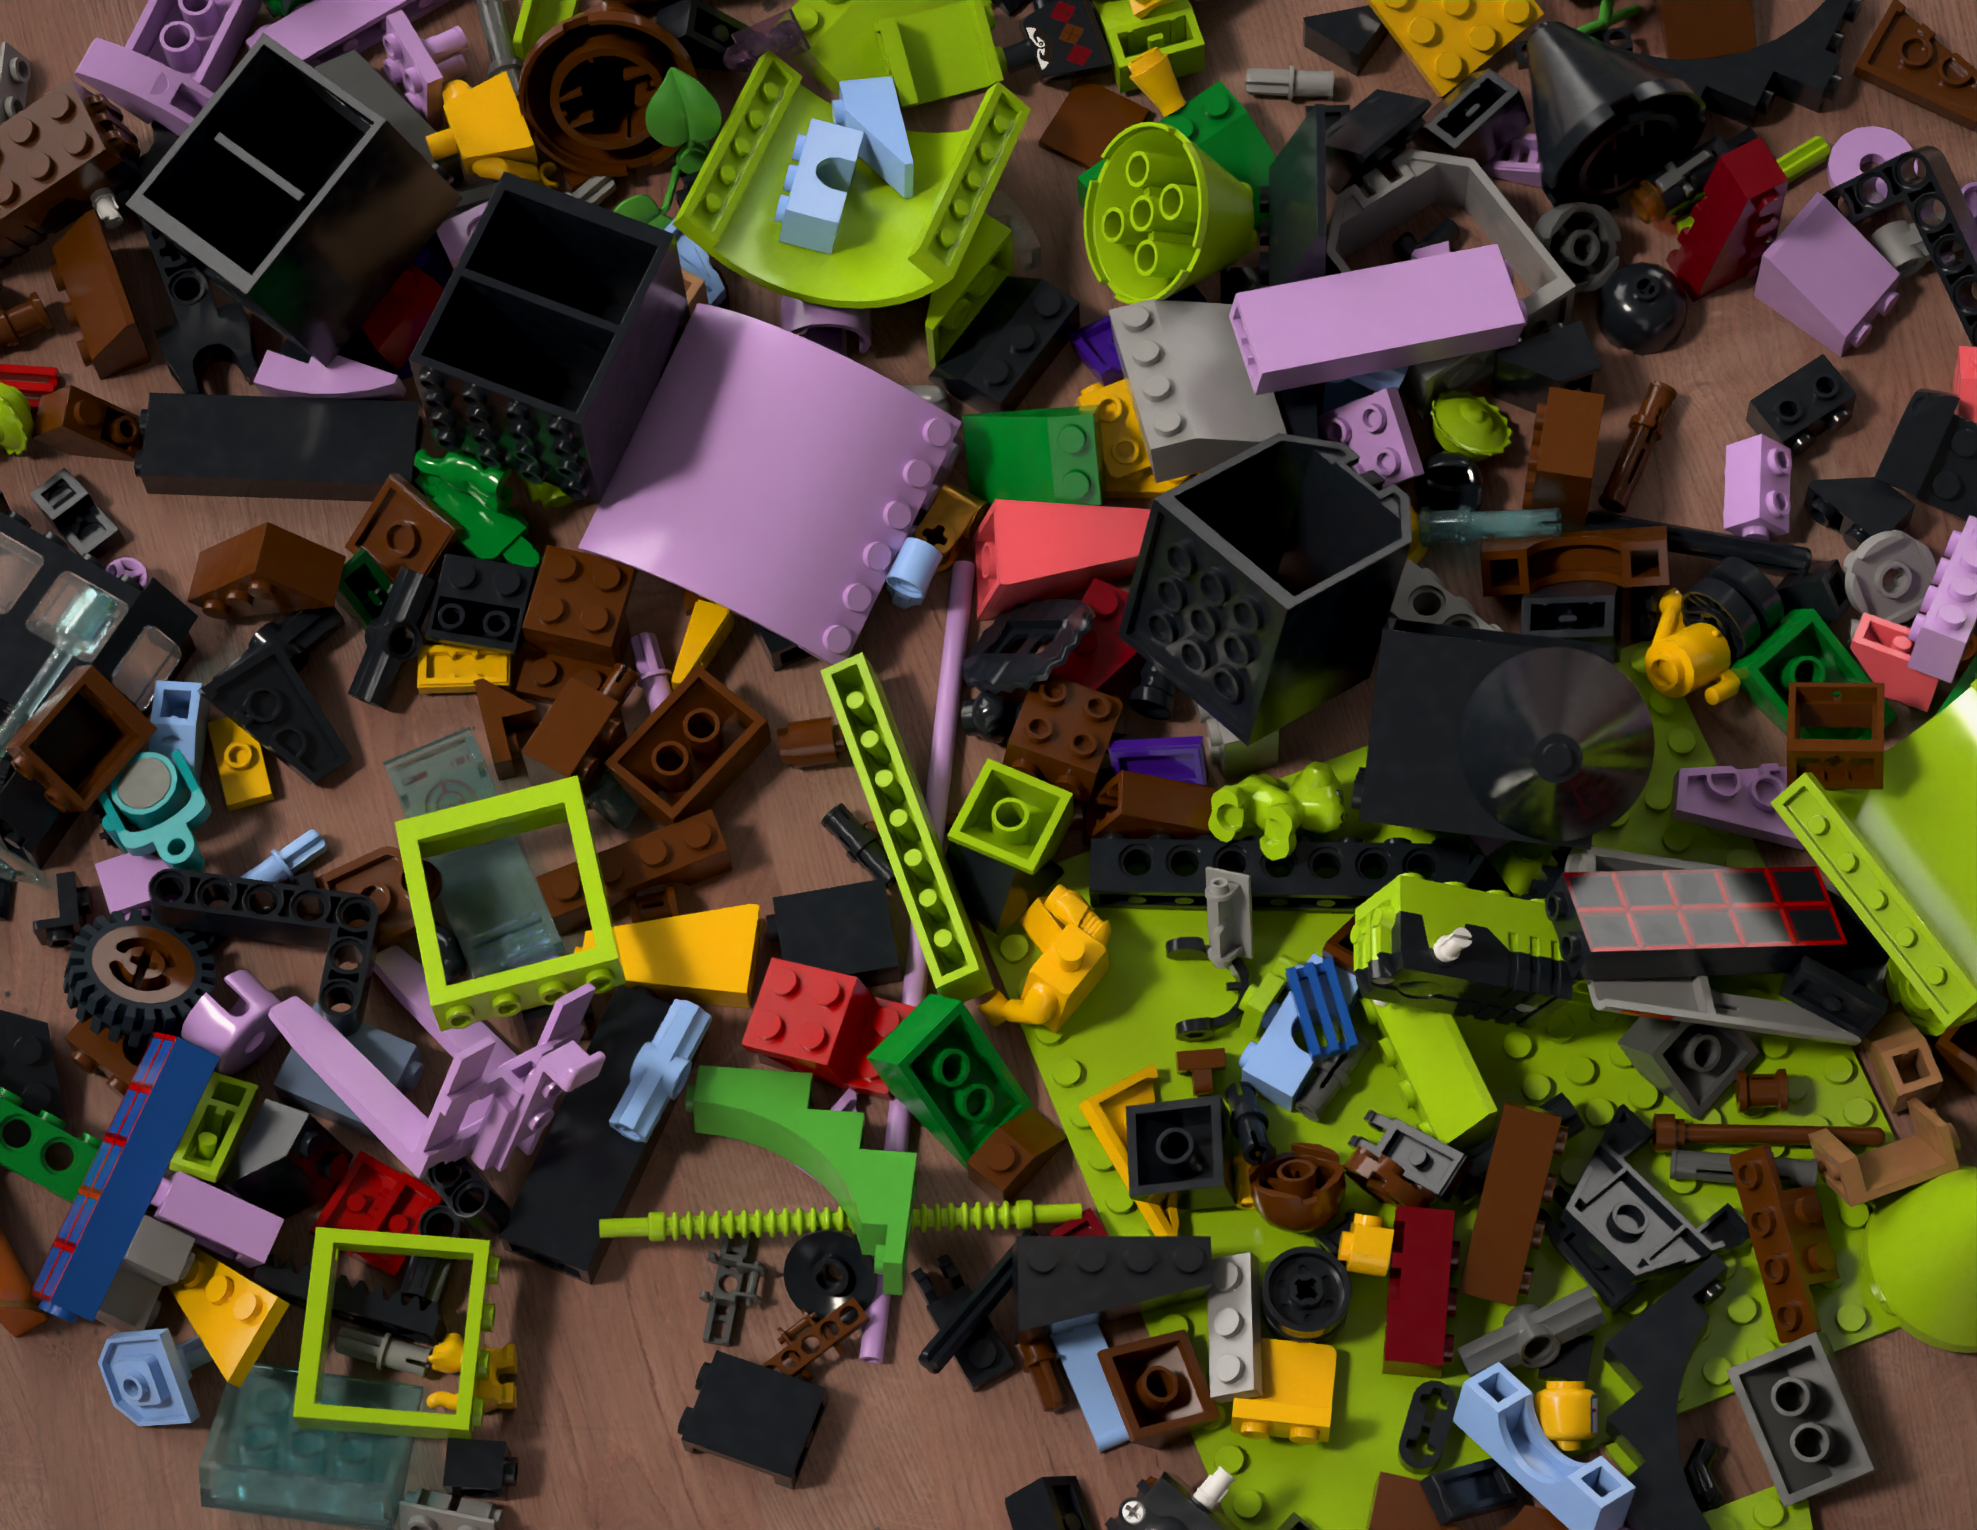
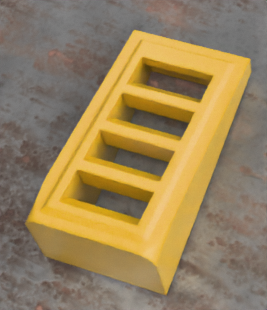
(704, 636)

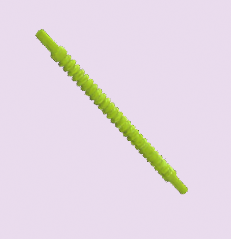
(659, 1226)

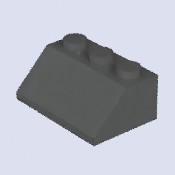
(1805, 1419)

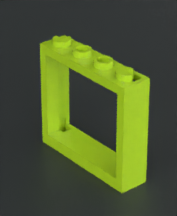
(475, 1364)

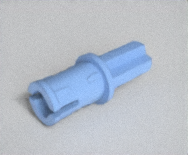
(290, 859)

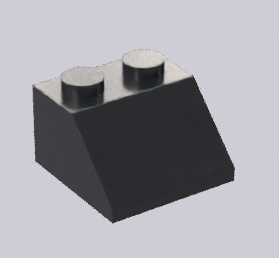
(1181, 1153)
(286, 1161)

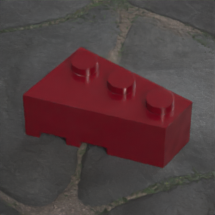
(1420, 1292)

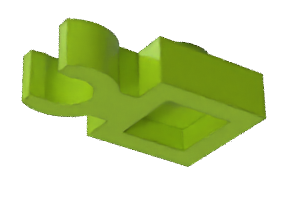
(1259, 999)

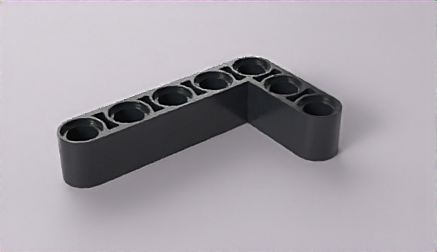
(1936, 233)
(282, 926)

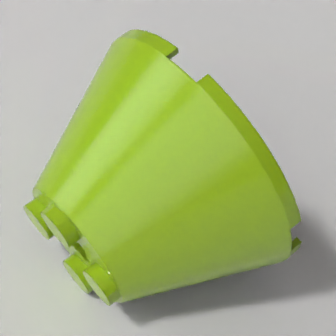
(1163, 215)

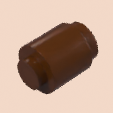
(811, 742)

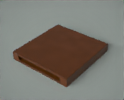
(1089, 123)

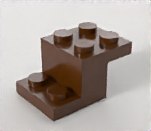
(574, 622)

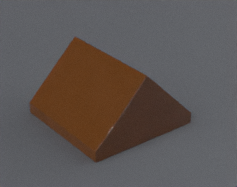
(1158, 1388)

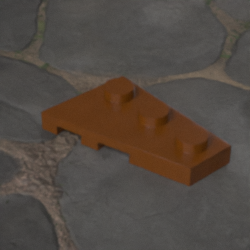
(1919, 68)

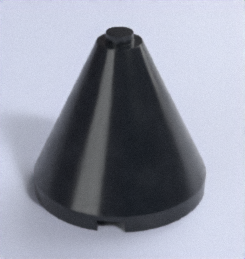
(1603, 116)
(1556, 743)

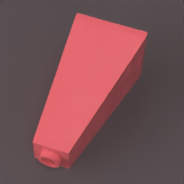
(1050, 551)

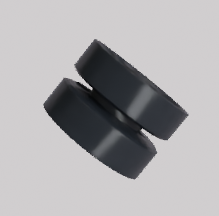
(1736, 602)
(1300, 1274)

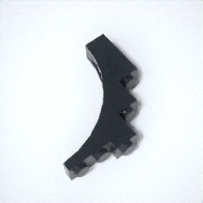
(1795, 67)

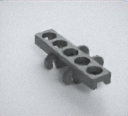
(735, 1296)

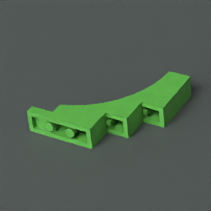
(778, 1115)

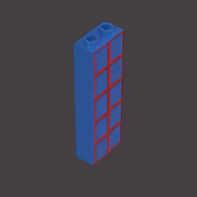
(123, 1177)

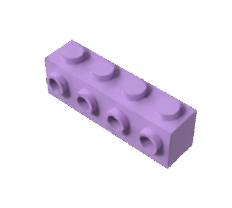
(1950, 609)

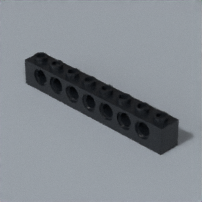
(1299, 891)

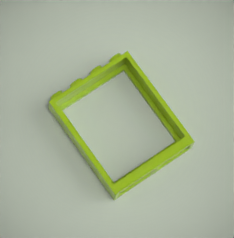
(530, 985)

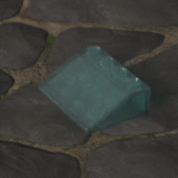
(271, 1467)

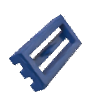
(1311, 972)

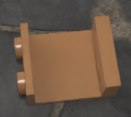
(1892, 1165)

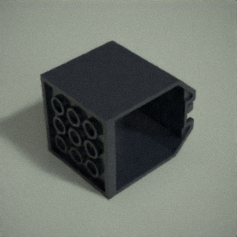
(1209, 594)

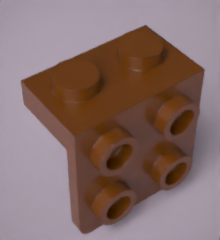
(1063, 735)

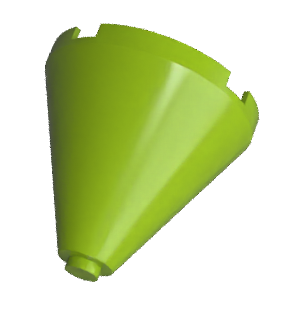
(1925, 1258)

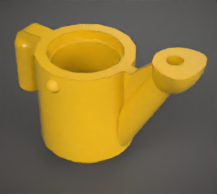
(1689, 656)

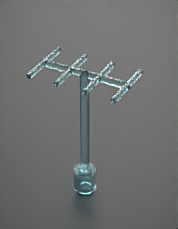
(78, 630)

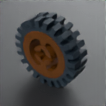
(106, 965)

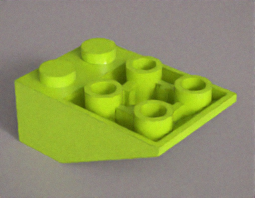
(1168, 27)

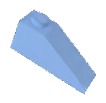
(874, 109)

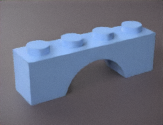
(1502, 1420)

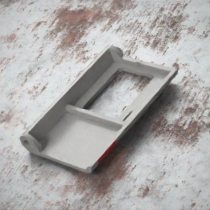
(1691, 997)

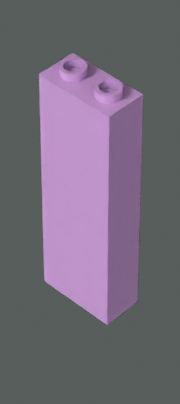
(1377, 319)

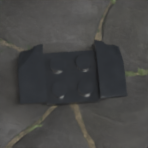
(1934, 455)

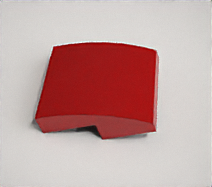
(379, 1201)

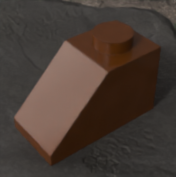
(1014, 1155)

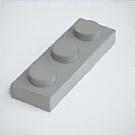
(1235, 1328)

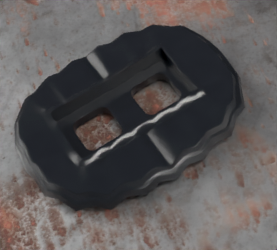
(995, 670)

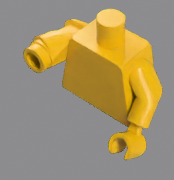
(488, 132)
(1063, 972)

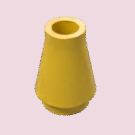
(1156, 79)

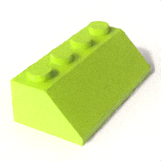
(1434, 1073)

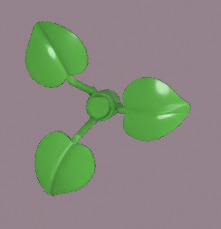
(676, 115)

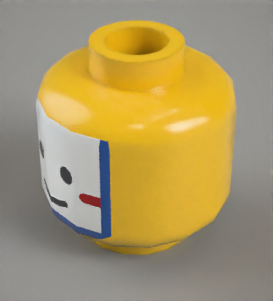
(1567, 1413)

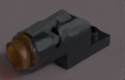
(1682, 180)

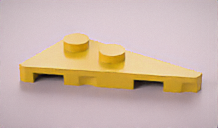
(1107, 1119)

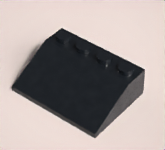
(1296, 207)

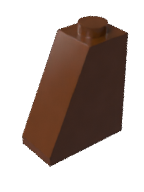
(1148, 806)

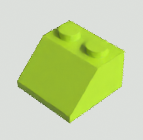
(1013, 817)

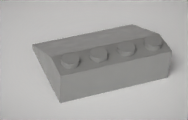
(1189, 385)

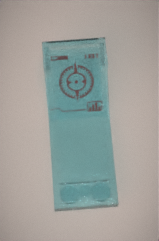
(485, 886)

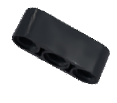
(470, 1196)

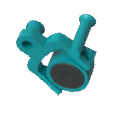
(156, 800)

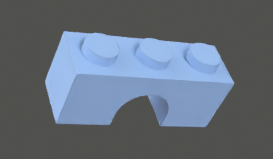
(818, 185)
(1276, 1063)

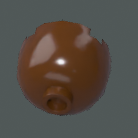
(1298, 1188)

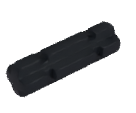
(1643, 611)

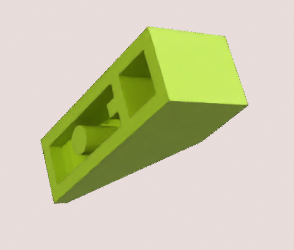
(216, 1128)

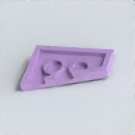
(1733, 801)

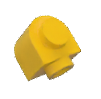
(1366, 1246)

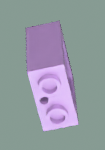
(215, 1219)

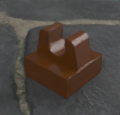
(1200, 1065)

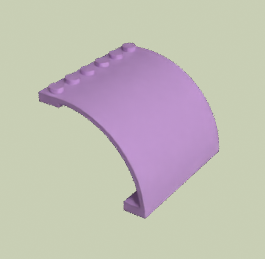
(772, 479)

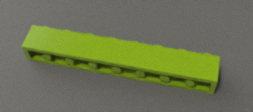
(906, 829)

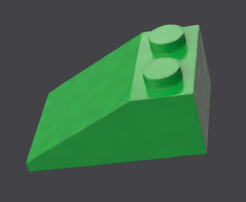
(1036, 455)
(1800, 651)
(949, 1075)

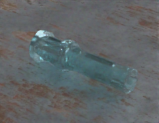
(1467, 525)

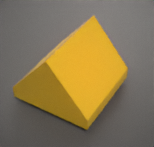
(1041, 924)

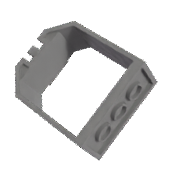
(1458, 183)

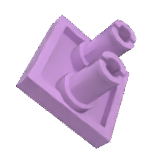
(423, 65)
(1378, 433)

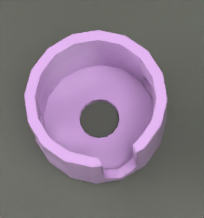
(826, 324)
(235, 1035)

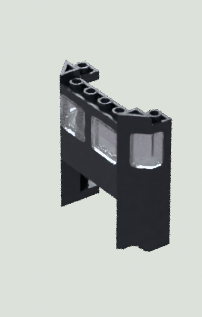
(141, 646)

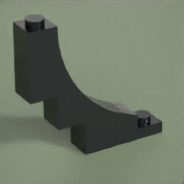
(1652, 1361)

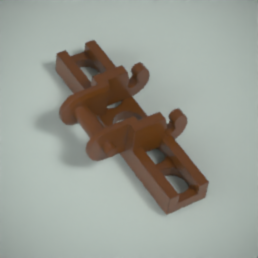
(818, 1331)

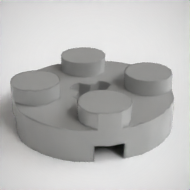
(1873, 559)

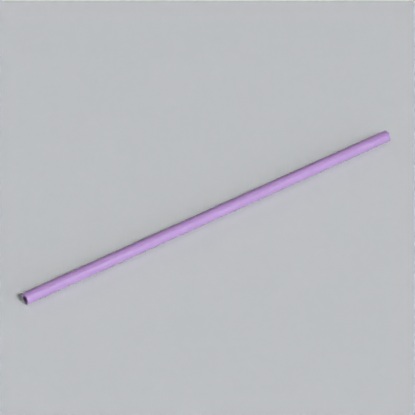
(936, 799)

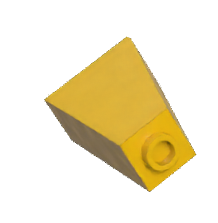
(692, 956)

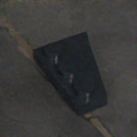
(279, 713)

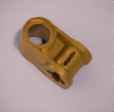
(951, 523)

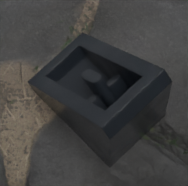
(1345, 36)

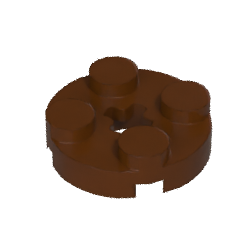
(1383, 1180)

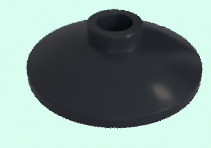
(813, 1286)

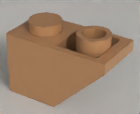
(1902, 1062)

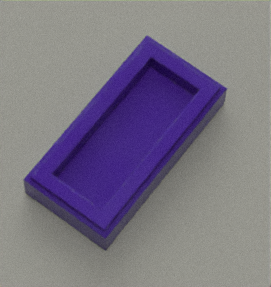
(1166, 758)

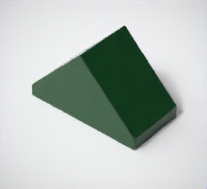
(363, 589)

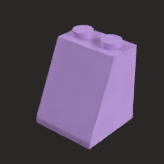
(1827, 277)

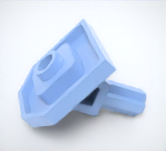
(151, 1376)

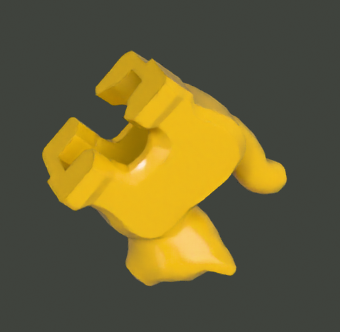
(448, 1359)

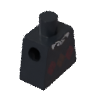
(1060, 43)

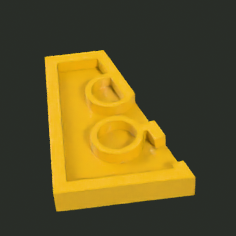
(228, 1314)

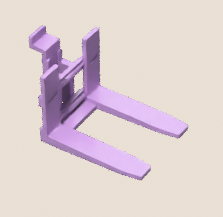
(511, 1089)

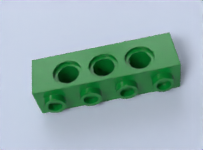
(30, 1159)

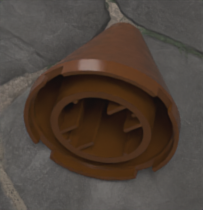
(591, 88)

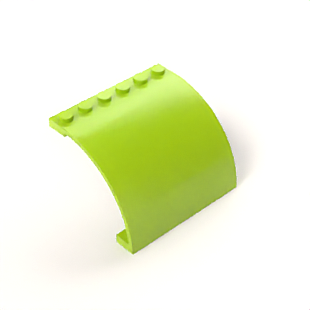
(885, 243)
(1908, 854)

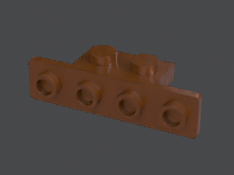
(1787, 1241)

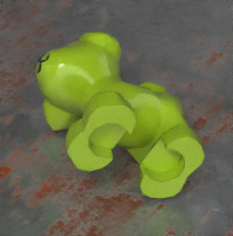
(1259, 802)

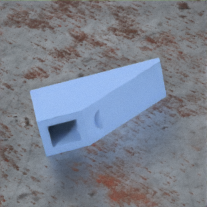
(181, 722)

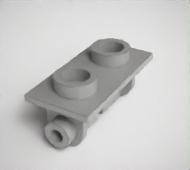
(14, 79)
(1228, 916)
(432, 1512)

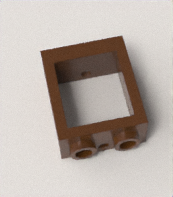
(112, 707)
(1836, 761)

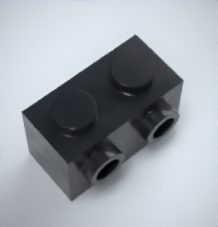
(1803, 406)

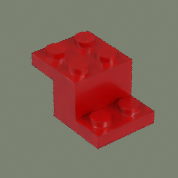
(822, 1025)

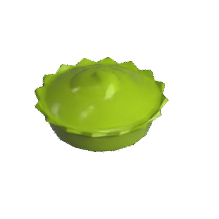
(15, 420)
(1469, 425)

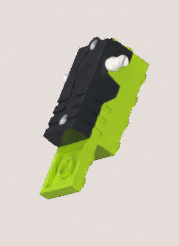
(1461, 953)

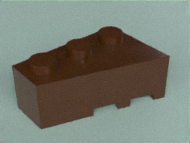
(265, 574)

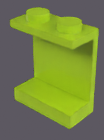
(940, 52)

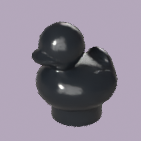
(989, 716)

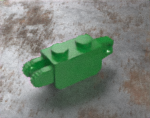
(485, 532)

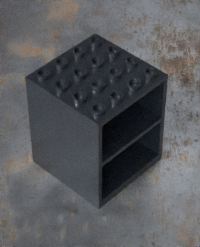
(551, 337)

